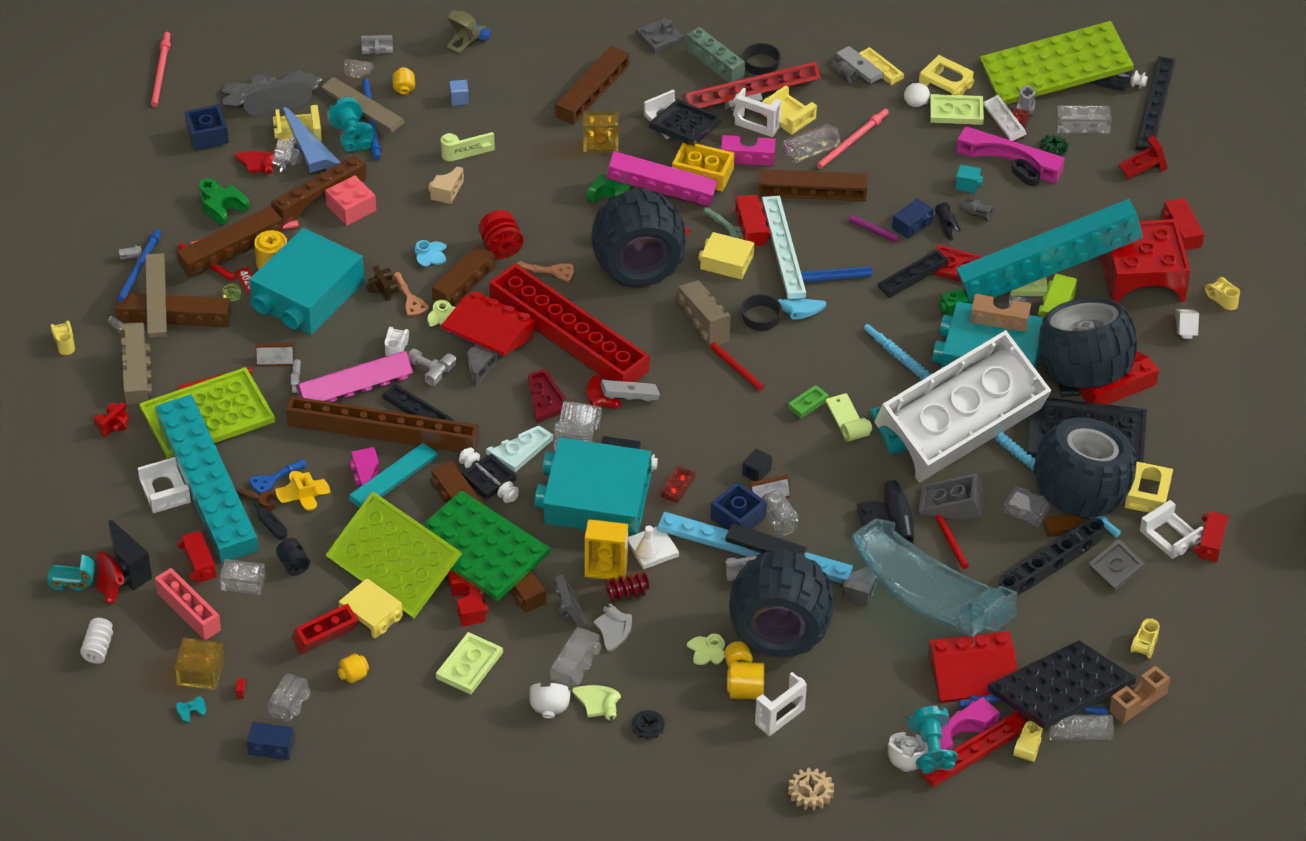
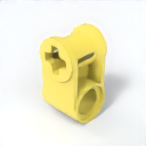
(1225, 293)
(63, 337)
(1146, 638)
(1029, 742)

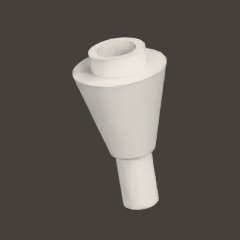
(646, 546)

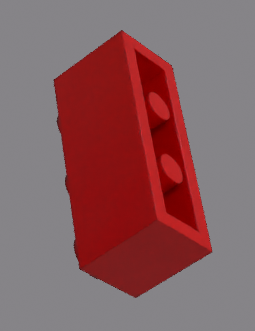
(751, 219)
(1188, 225)
(324, 628)

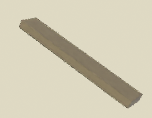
(371, 109)
(156, 295)

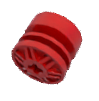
(501, 234)

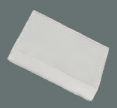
(664, 548)

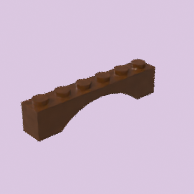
(293, 203)

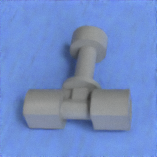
(435, 367)

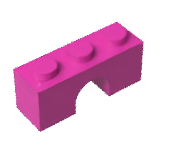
(759, 154)

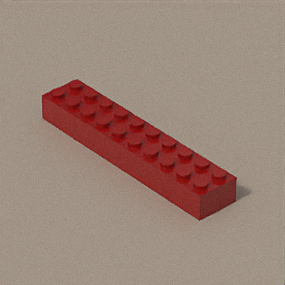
(570, 326)

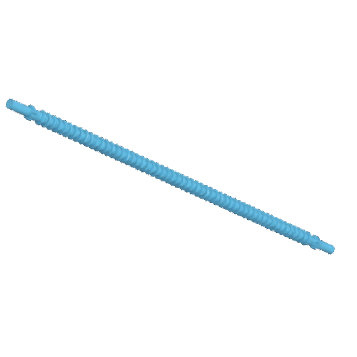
(1001, 438)

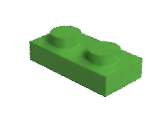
(808, 401)

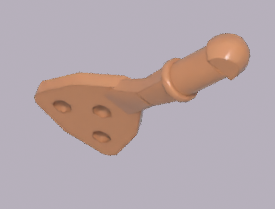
(558, 270)
(411, 299)

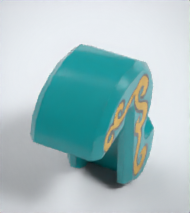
(73, 577)

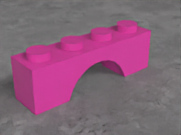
(974, 718)

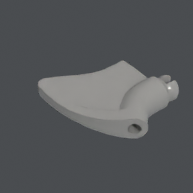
(613, 626)

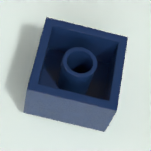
(206, 127)
(739, 507)

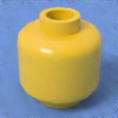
(403, 81)
(737, 652)
(353, 668)

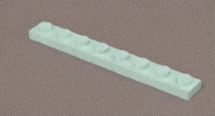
(783, 247)

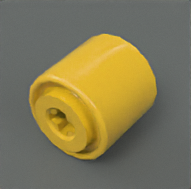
(267, 245)
(745, 680)

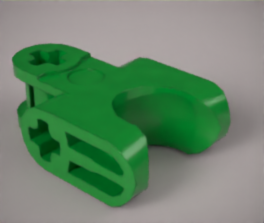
(606, 187)
(217, 199)

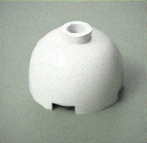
(550, 699)
(905, 750)

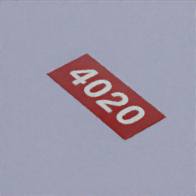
(244, 275)

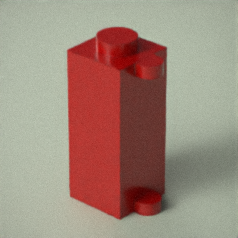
(1212, 536)
(198, 556)

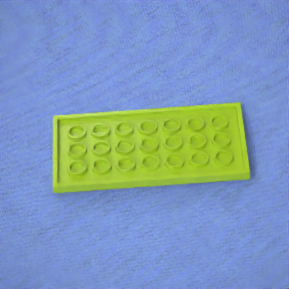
(1057, 62)

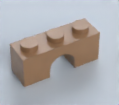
(1012, 318)
(1129, 703)

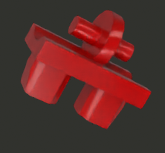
(114, 420)

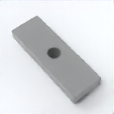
(866, 69)
(630, 390)

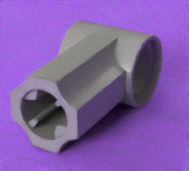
(1027, 99)

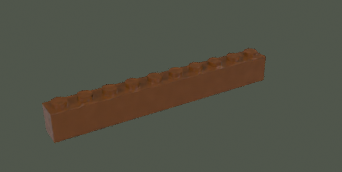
(381, 424)
(449, 482)

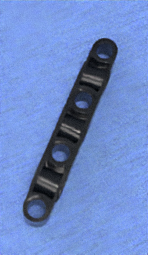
(1053, 556)

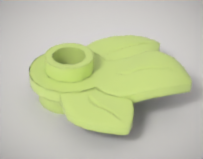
(439, 315)
(706, 650)

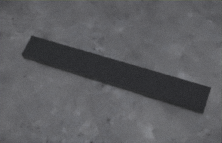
(1155, 101)

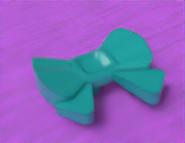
(184, 709)

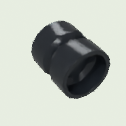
(293, 556)

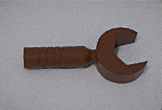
(263, 497)

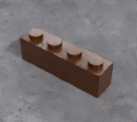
(464, 276)

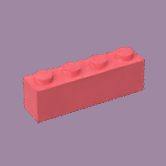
(188, 604)

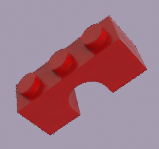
(470, 608)

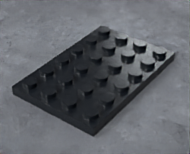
(1127, 420)
(1061, 684)

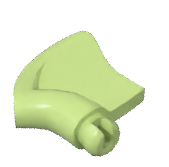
(598, 700)

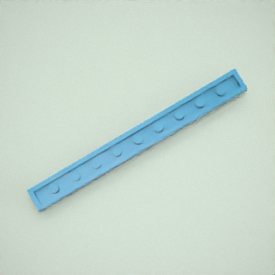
(716, 536)

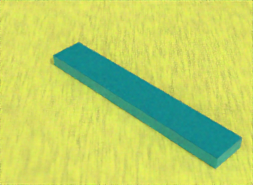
(395, 474)

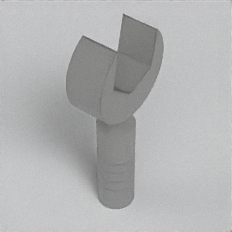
(295, 376)

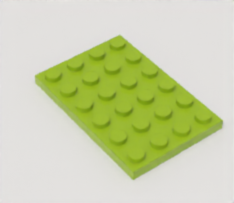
(226, 403)
(393, 553)

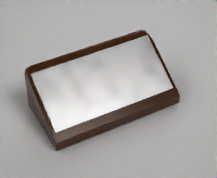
(274, 354)
(771, 484)

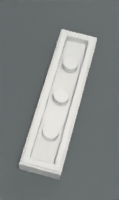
(1004, 118)

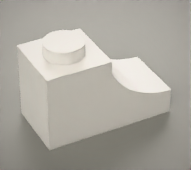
(1187, 322)

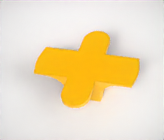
(302, 488)

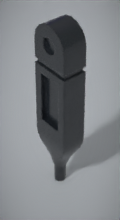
(271, 522)

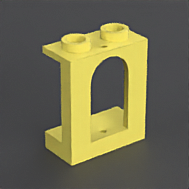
(931, 75)
(1145, 501)

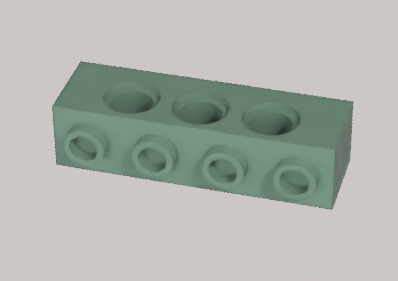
(715, 55)

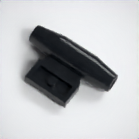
(893, 509)

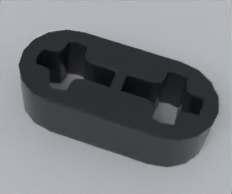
(1025, 172)

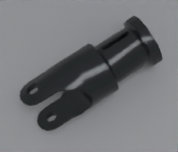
(947, 219)

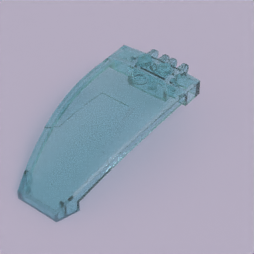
(930, 585)

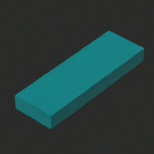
(891, 439)

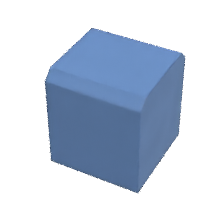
(459, 92)

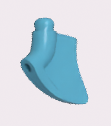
(801, 307)

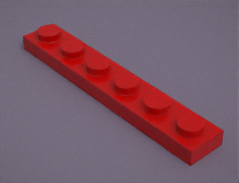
(979, 747)

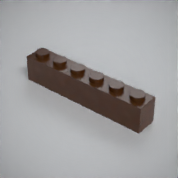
(592, 85)
(813, 185)
(227, 241)
(179, 310)

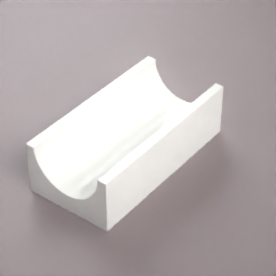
(965, 404)

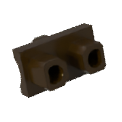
(380, 284)

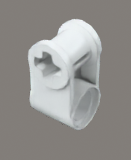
(396, 341)

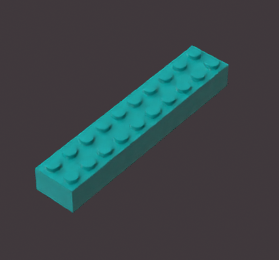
(1051, 251)
(206, 478)

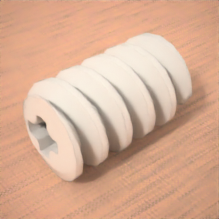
(97, 640)

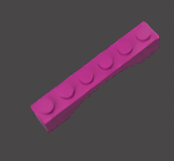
(978, 143)
(365, 465)

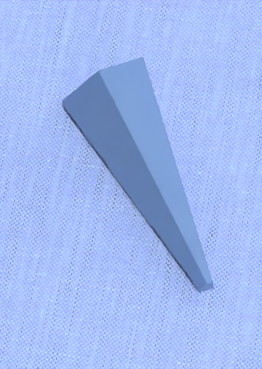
(313, 151)

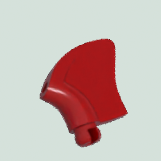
(256, 161)
(596, 396)
(109, 577)

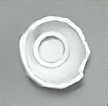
(917, 95)

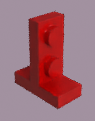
(1145, 159)

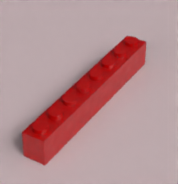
(753, 85)

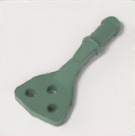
(733, 230)

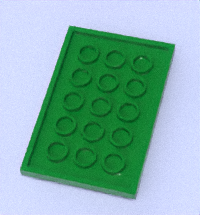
(492, 548)

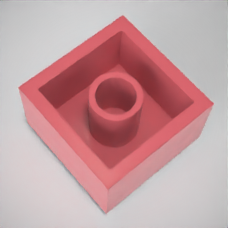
(350, 200)

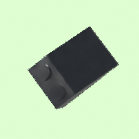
(130, 557)

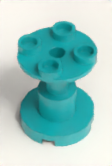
(346, 116)
(928, 723)

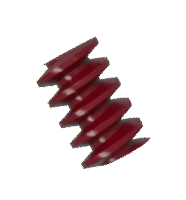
(626, 586)

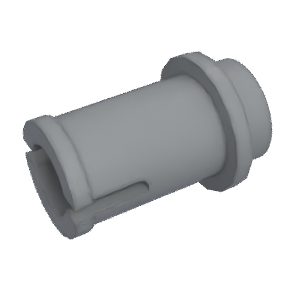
(132, 252)

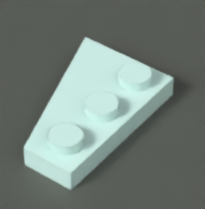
(521, 449)

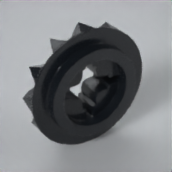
(651, 718)

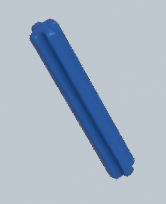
(836, 274)

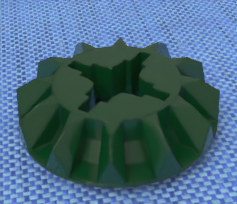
(1047, 146)

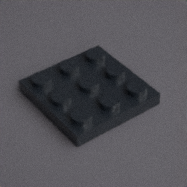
(685, 122)

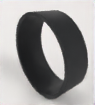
(761, 48)
(761, 300)

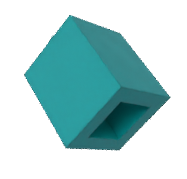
(968, 179)

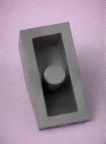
(480, 362)
(860, 586)

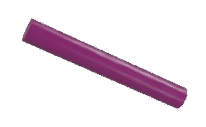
(876, 229)

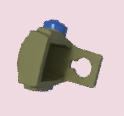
(466, 28)

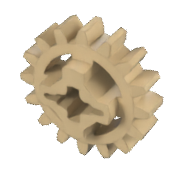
(811, 789)

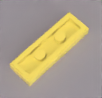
(891, 73)

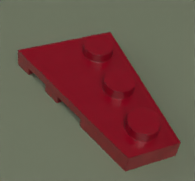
(545, 395)

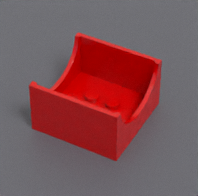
(1151, 261)

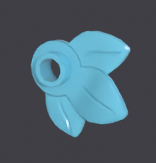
(430, 253)

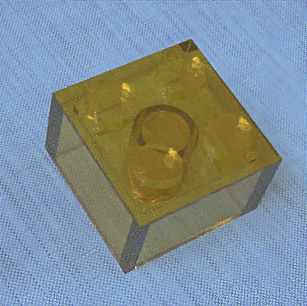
(600, 131)
(199, 663)

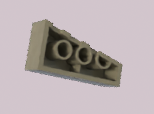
(704, 313)
(136, 363)

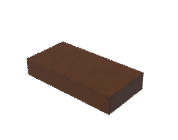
(1061, 524)

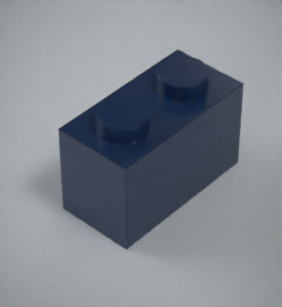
(912, 218)
(270, 741)

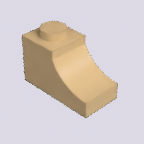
(446, 186)

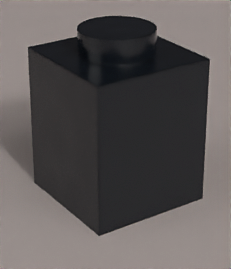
(757, 465)

